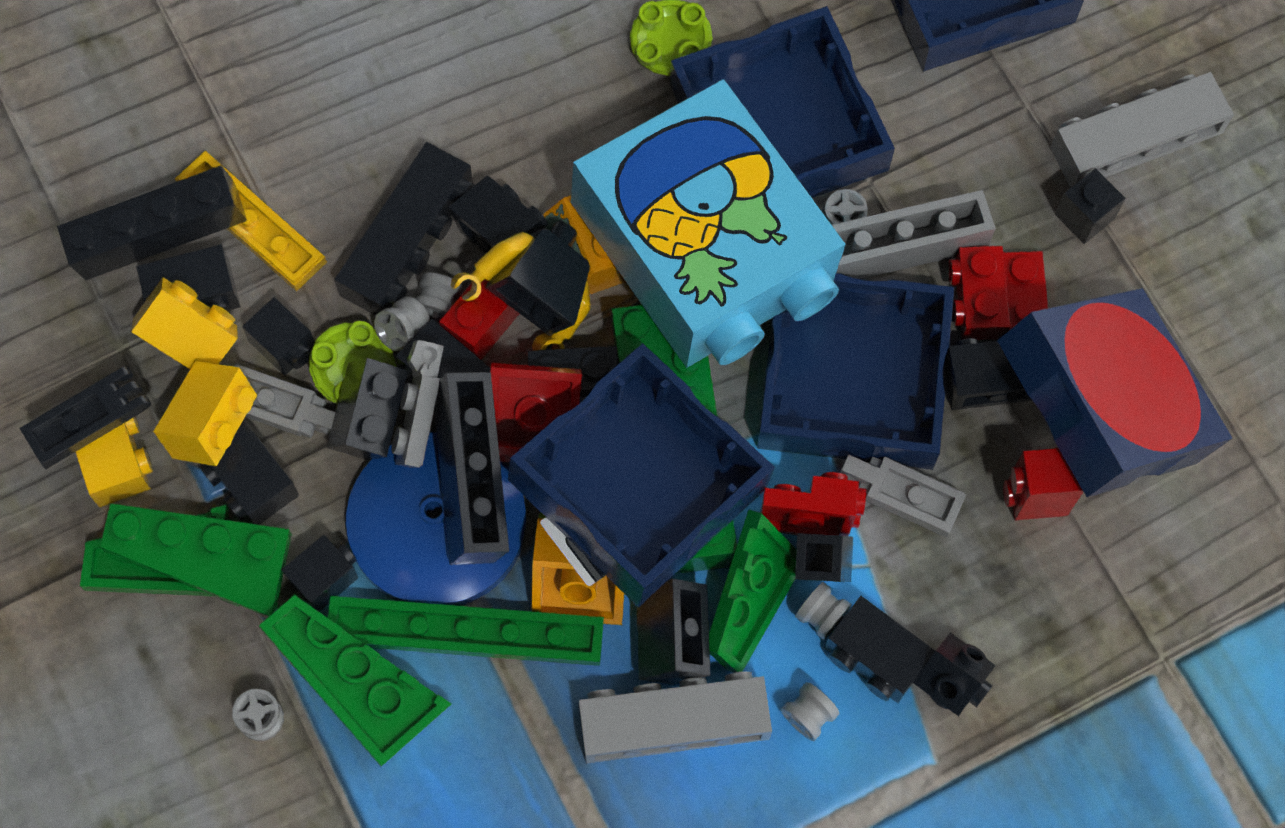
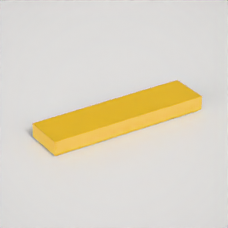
(267, 232)

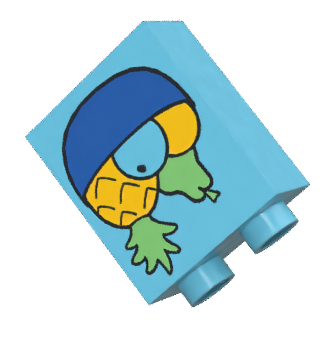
(708, 226)

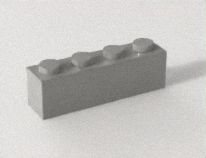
(1142, 128)
(914, 235)
(675, 718)

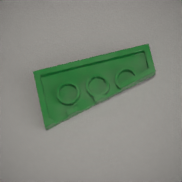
(215, 555)
(361, 687)

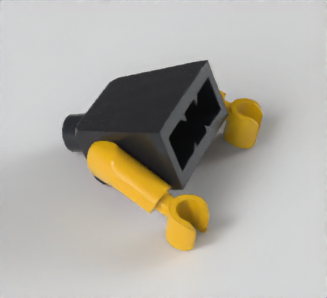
(538, 279)

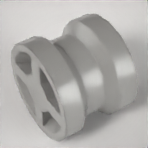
(846, 204)
(437, 294)
(400, 323)
(823, 610)
(255, 705)
(810, 711)

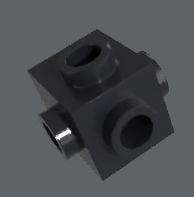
(956, 675)

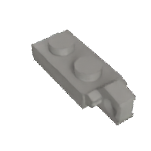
(419, 402)
(287, 405)
(906, 492)

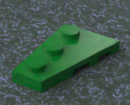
(112, 574)
(752, 592)

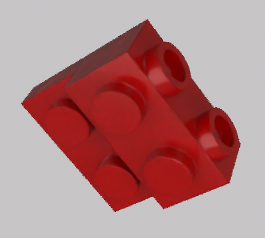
(995, 289)
(529, 401)
(827, 509)

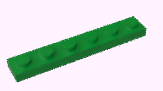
(470, 630)

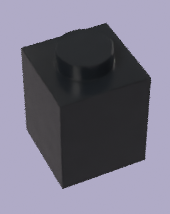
(1089, 206)
(279, 337)
(824, 557)
(321, 572)

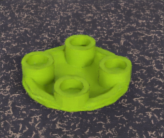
(668, 32)
(339, 347)

